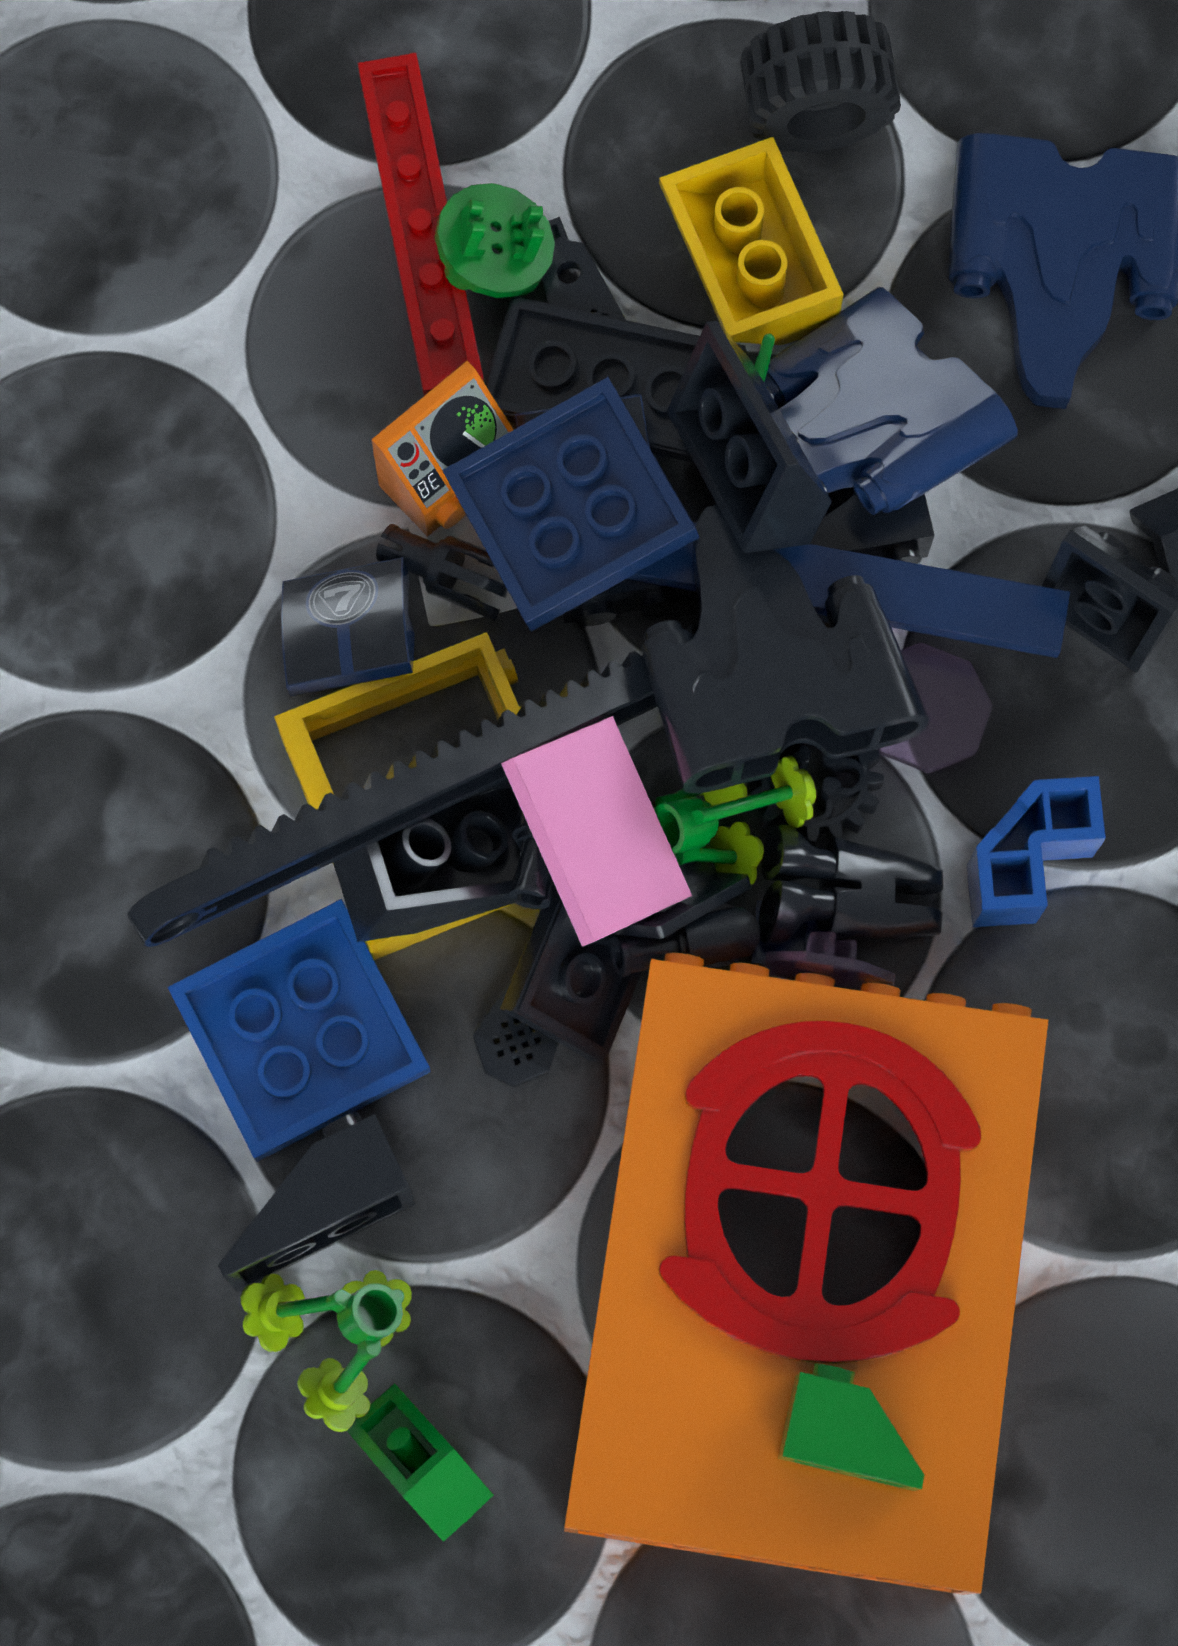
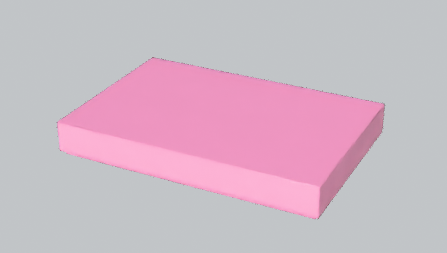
(596, 830)

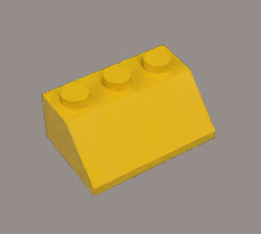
(754, 244)

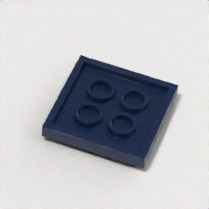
(570, 504)

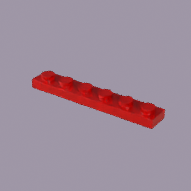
(413, 200)

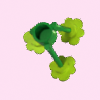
(365, 1315)

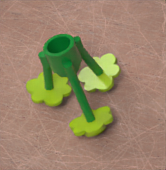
(693, 822)

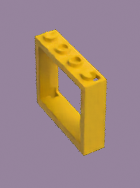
(367, 699)

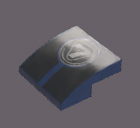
(346, 627)

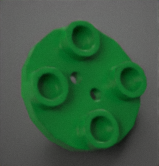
(467, 241)

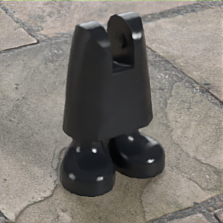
(853, 890)

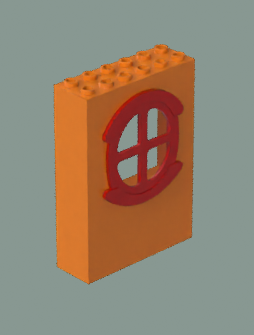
(703, 1361)

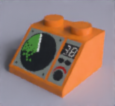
(431, 436)

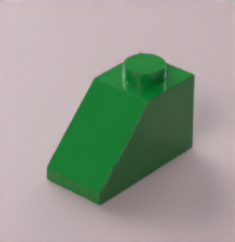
(845, 1431)
(419, 1462)

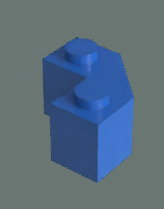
(1046, 823)

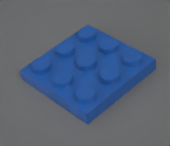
(299, 1030)

